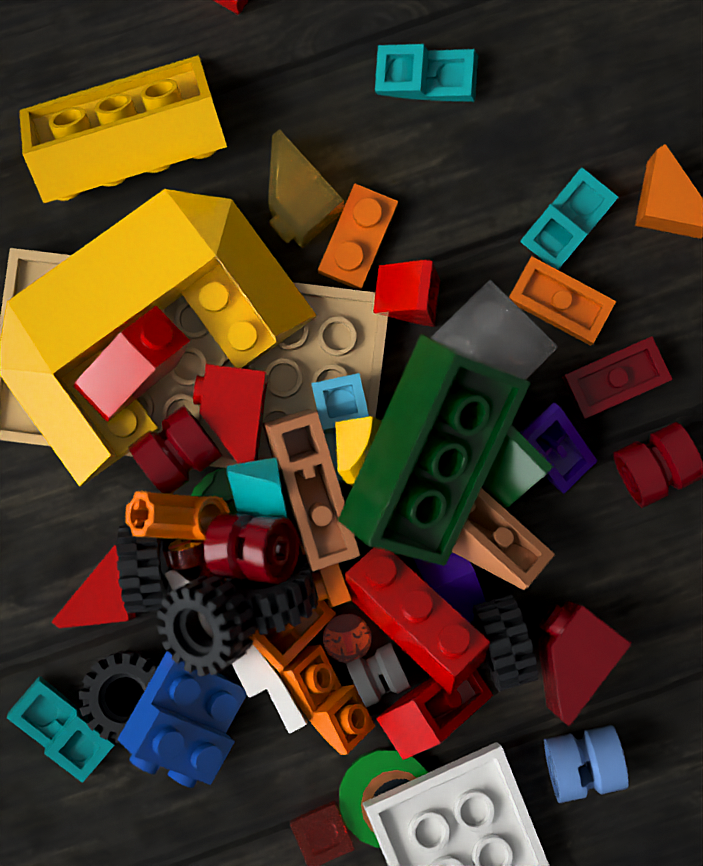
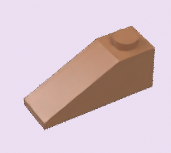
(311, 487)
(501, 543)

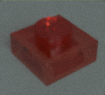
(322, 834)

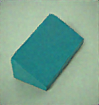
(258, 488)

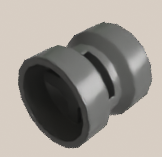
(378, 675)

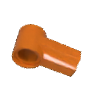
(173, 515)

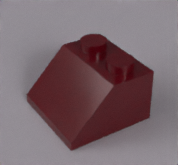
(575, 657)

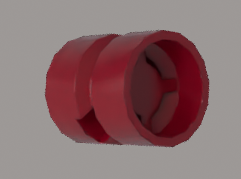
(175, 451)
(662, 463)
(251, 547)

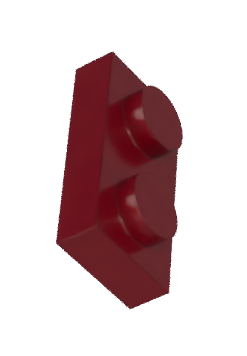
(617, 378)

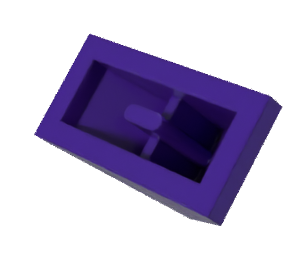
(560, 445)
(454, 583)

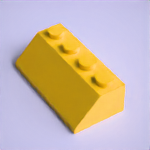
(120, 130)

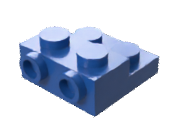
(183, 723)

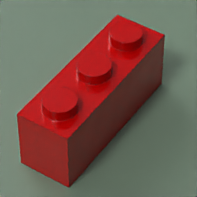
(416, 618)

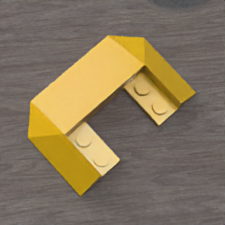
(146, 260)

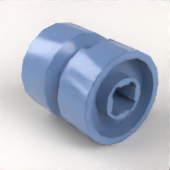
(603, 760)

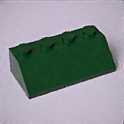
(432, 452)

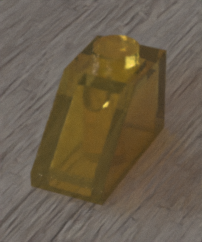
(298, 194)

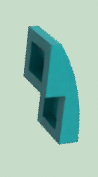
(422, 74)
(569, 219)
(60, 729)

